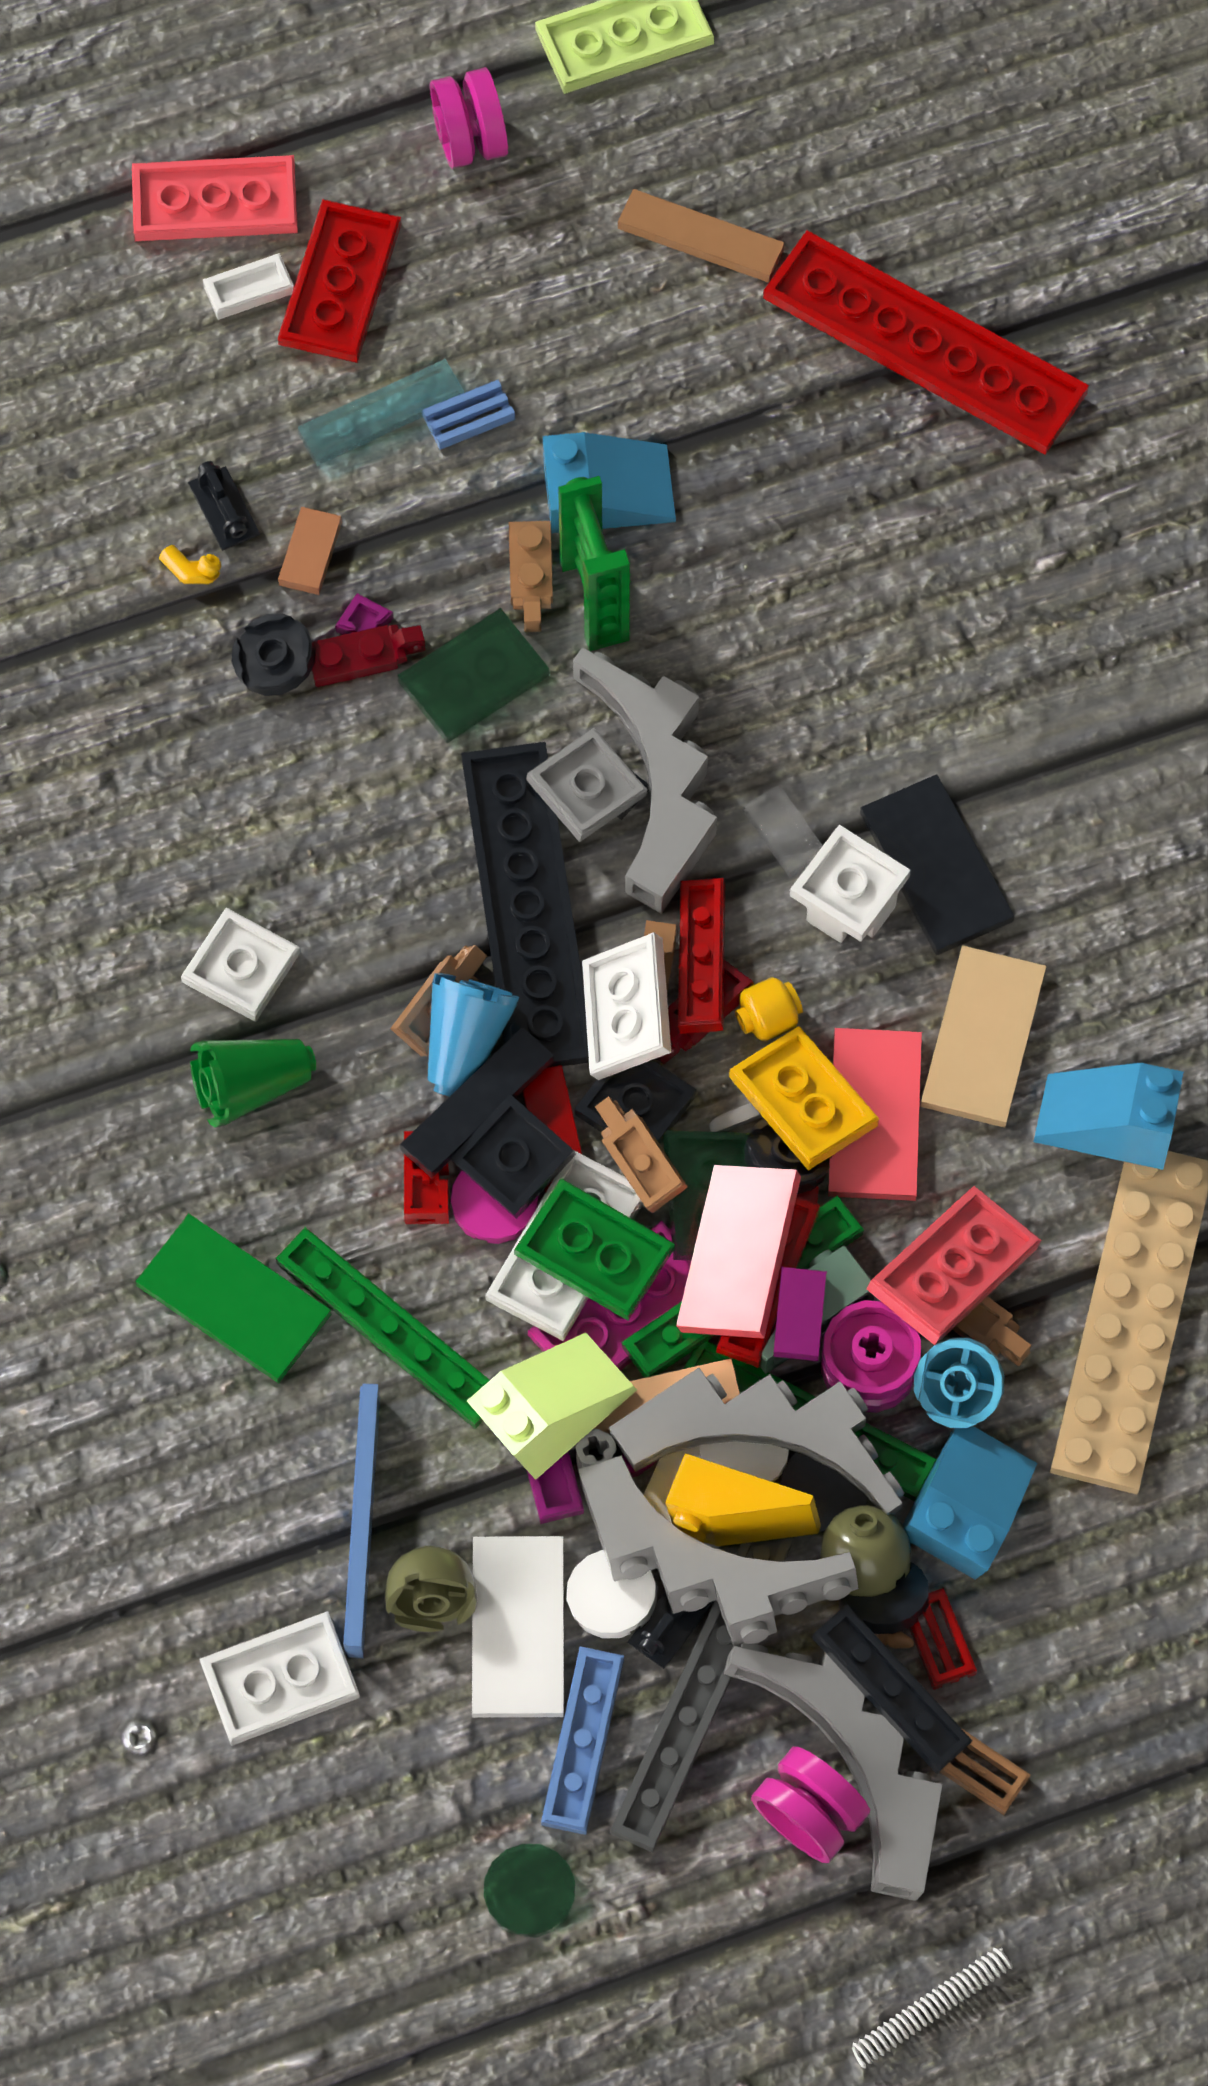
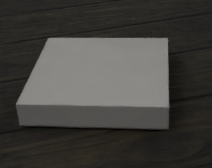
(586, 784)

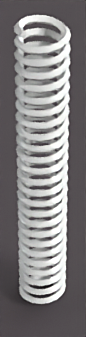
(927, 2001)

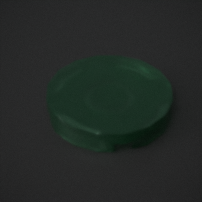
(529, 1890)

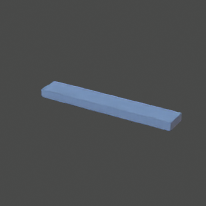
(361, 1521)

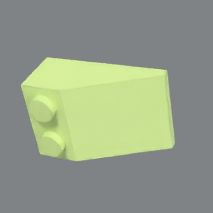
(551, 1401)

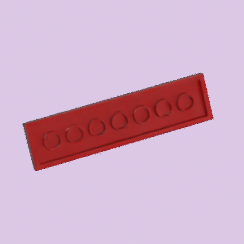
(926, 342)

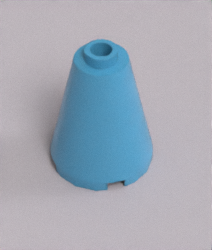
(463, 1028)

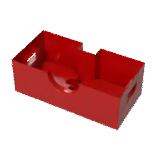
(425, 1194)

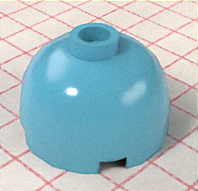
(959, 1382)

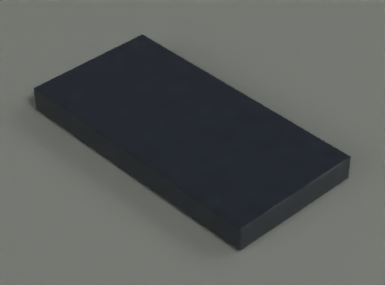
(948, 877)

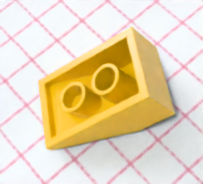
(735, 1507)

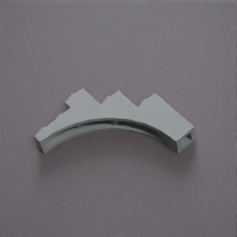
(675, 769)
(822, 1429)
(693, 1573)
(900, 1805)

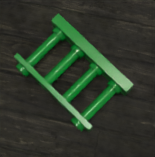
(602, 572)

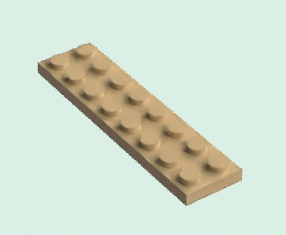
(1132, 1323)

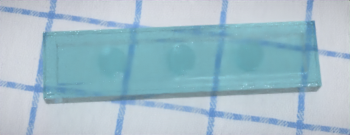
(378, 412)

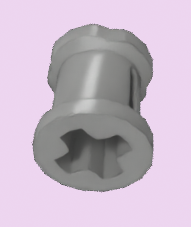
(598, 1440)

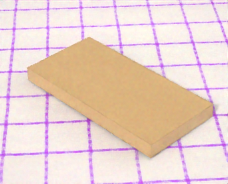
(983, 1036)

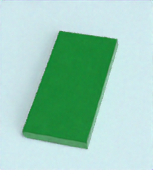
(233, 1298)

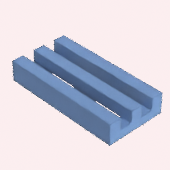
(466, 408)

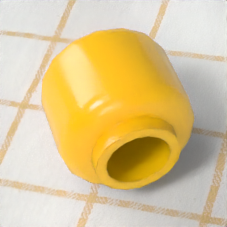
(769, 1009)

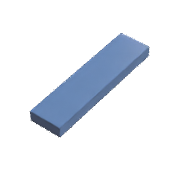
(582, 1740)

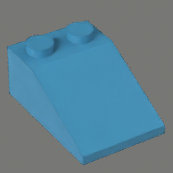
(631, 472)
(1112, 1112)
(969, 1501)

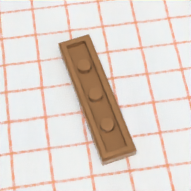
(701, 235)

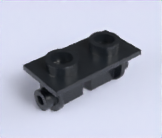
(222, 506)
(666, 1631)

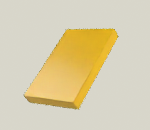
(803, 1097)

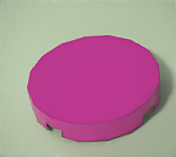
(483, 1216)

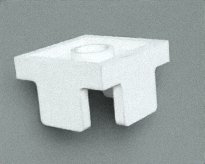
(849, 887)

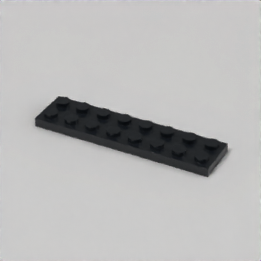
(526, 899)

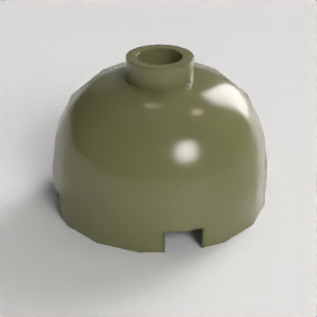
(875, 1544)
(429, 1589)

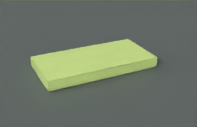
(620, 38)

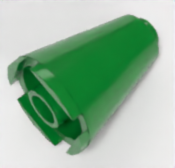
(247, 1074)

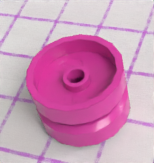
(462, 119)
(874, 1331)
(810, 1804)

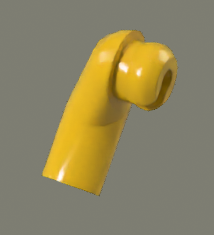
(191, 572)

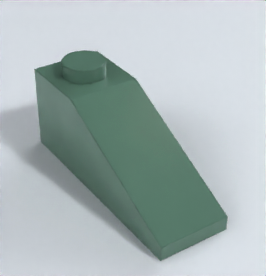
(844, 1286)

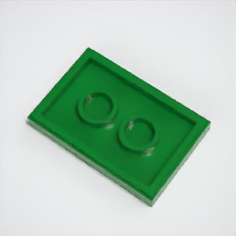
(594, 1249)

